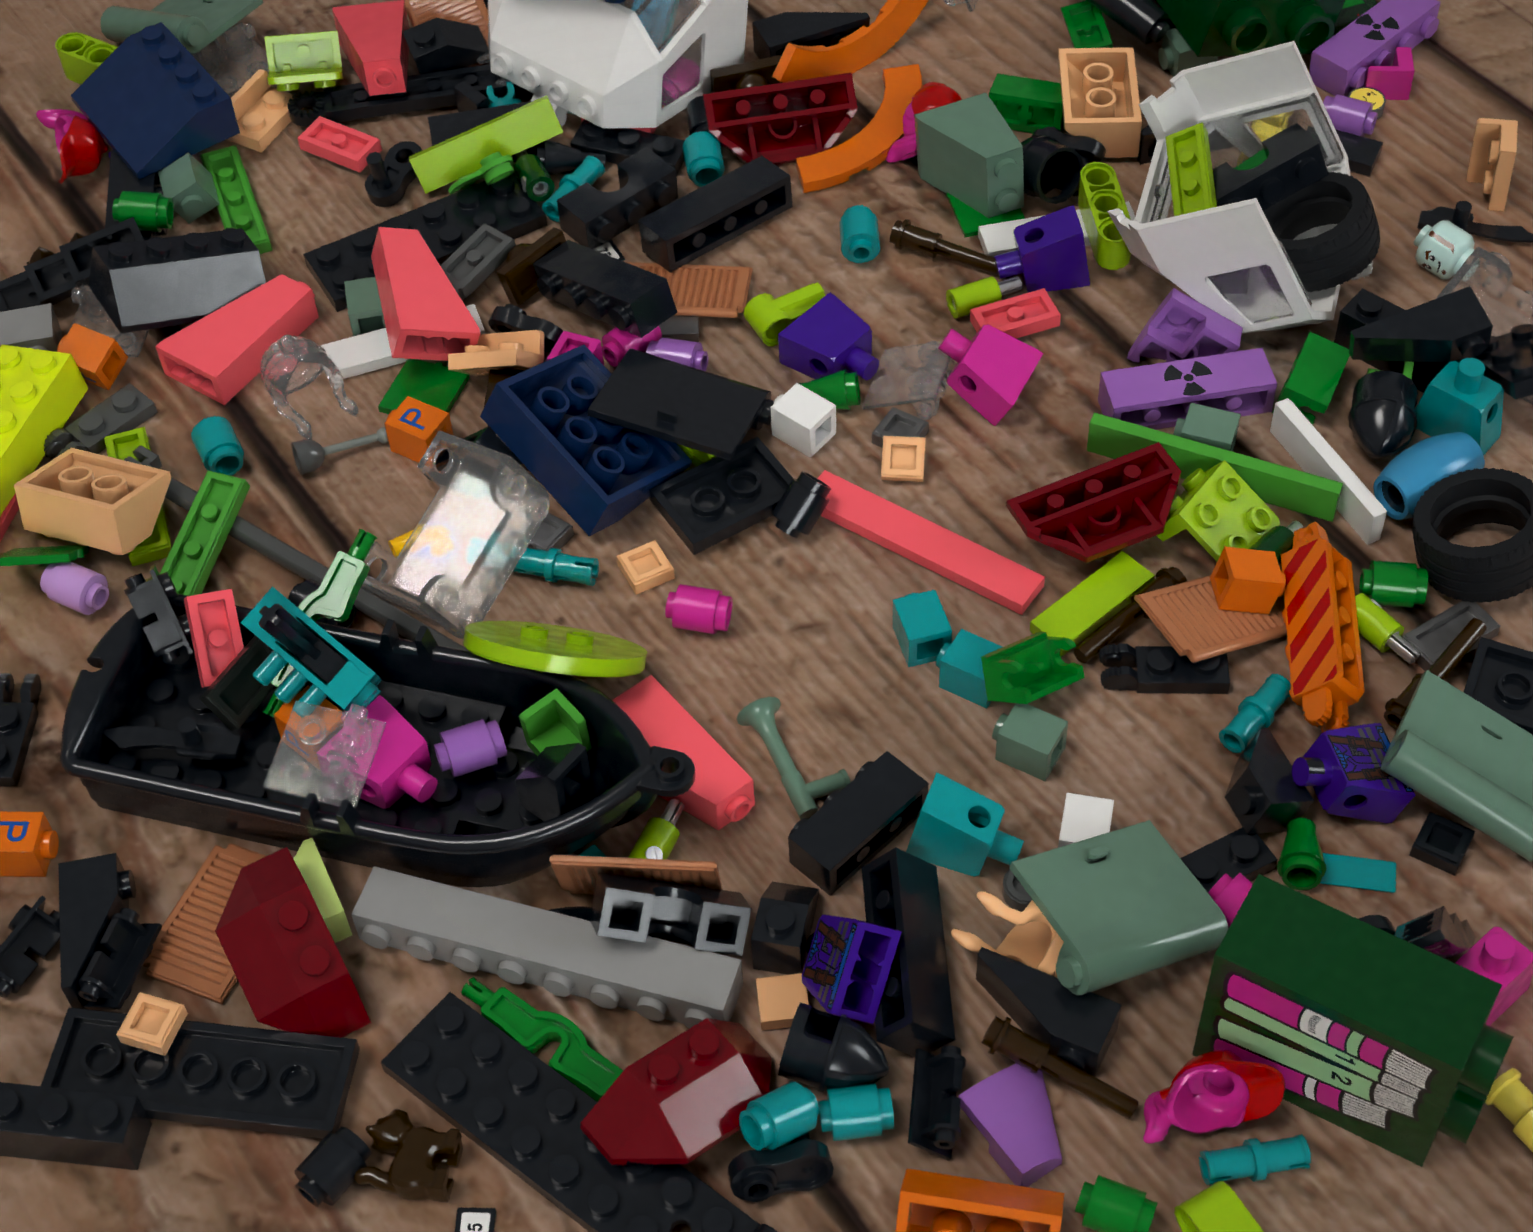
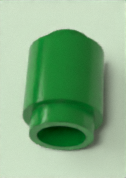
(149, 210)
(1394, 583)
(1114, 1207)

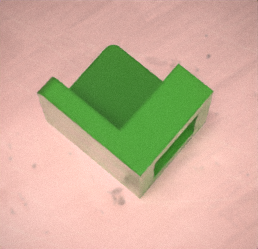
(553, 723)

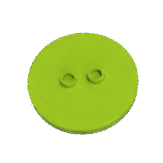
(554, 648)

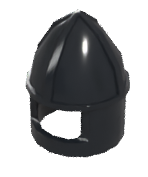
(1050, 166)
(1383, 413)
(830, 1052)

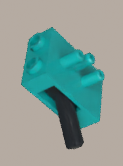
(311, 652)

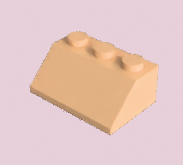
(1102, 97)
(93, 500)

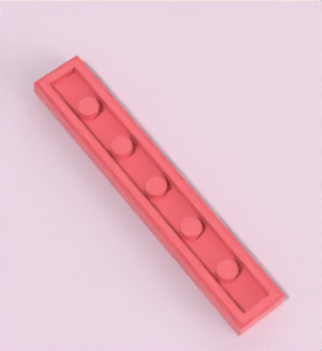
(930, 545)

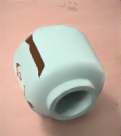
(1443, 248)

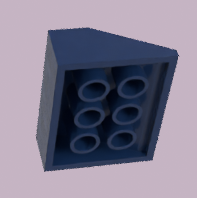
(155, 102)
(582, 461)

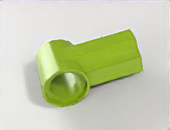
(772, 315)

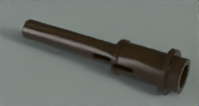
(931, 244)
(1127, 617)
(1441, 667)
(1035, 1055)

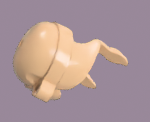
(1029, 942)

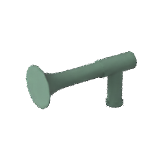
(761, 716)

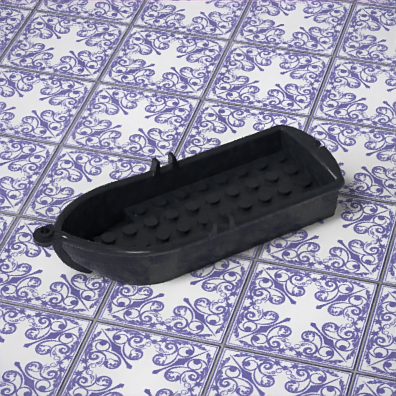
(461, 836)

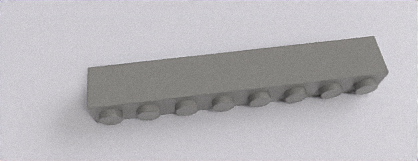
(545, 949)

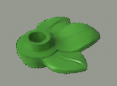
(493, 169)

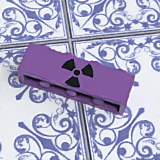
(1371, 41)
(1163, 391)

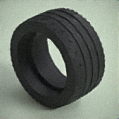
(1339, 252)
(1467, 500)

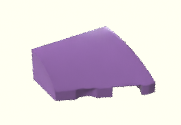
(1185, 330)
(1016, 1121)

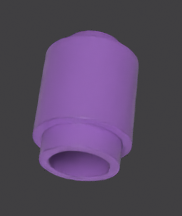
(1351, 114)
(680, 351)
(470, 747)

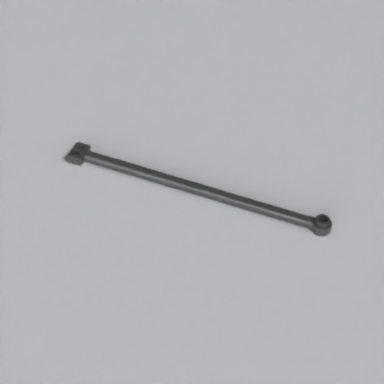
(295, 560)

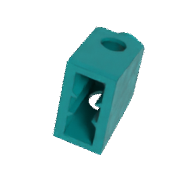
(1462, 402)
(961, 829)

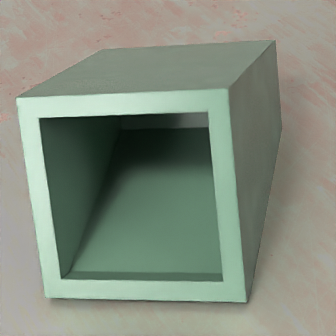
(971, 155)

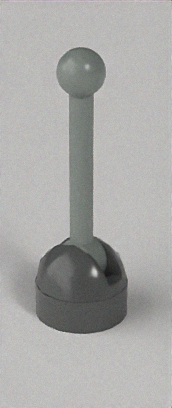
(310, 454)

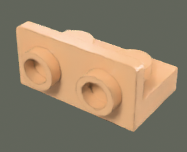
(259, 112)
(1493, 159)
(500, 351)

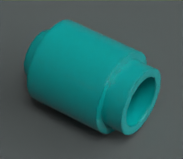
(703, 158)
(859, 234)
(218, 445)
(856, 1112)
(779, 1116)

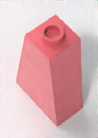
(375, 44)
(417, 299)
(227, 346)
(721, 786)

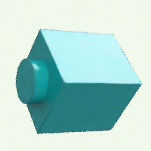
(920, 627)
(962, 667)

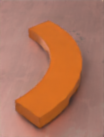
(853, 50)
(872, 143)

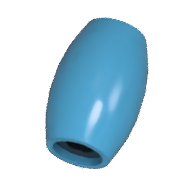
(1422, 466)

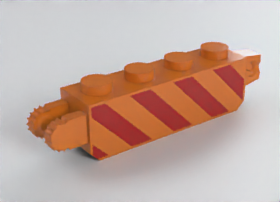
(1321, 629)

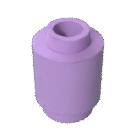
(75, 587)

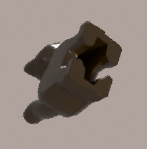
(417, 1157)

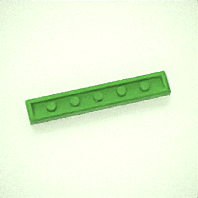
(1270, 481)

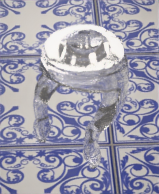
(294, 364)

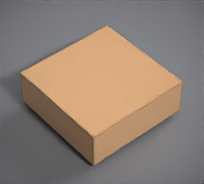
(903, 458)
(645, 567)
(779, 1000)
(152, 1023)

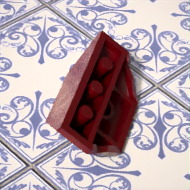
(782, 118)
(1102, 506)
(287, 953)
(680, 1096)

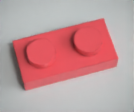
(338, 143)
(1018, 314)
(213, 632)

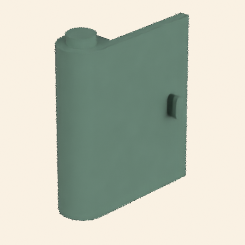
(190, 21)
(1466, 762)
(1120, 906)

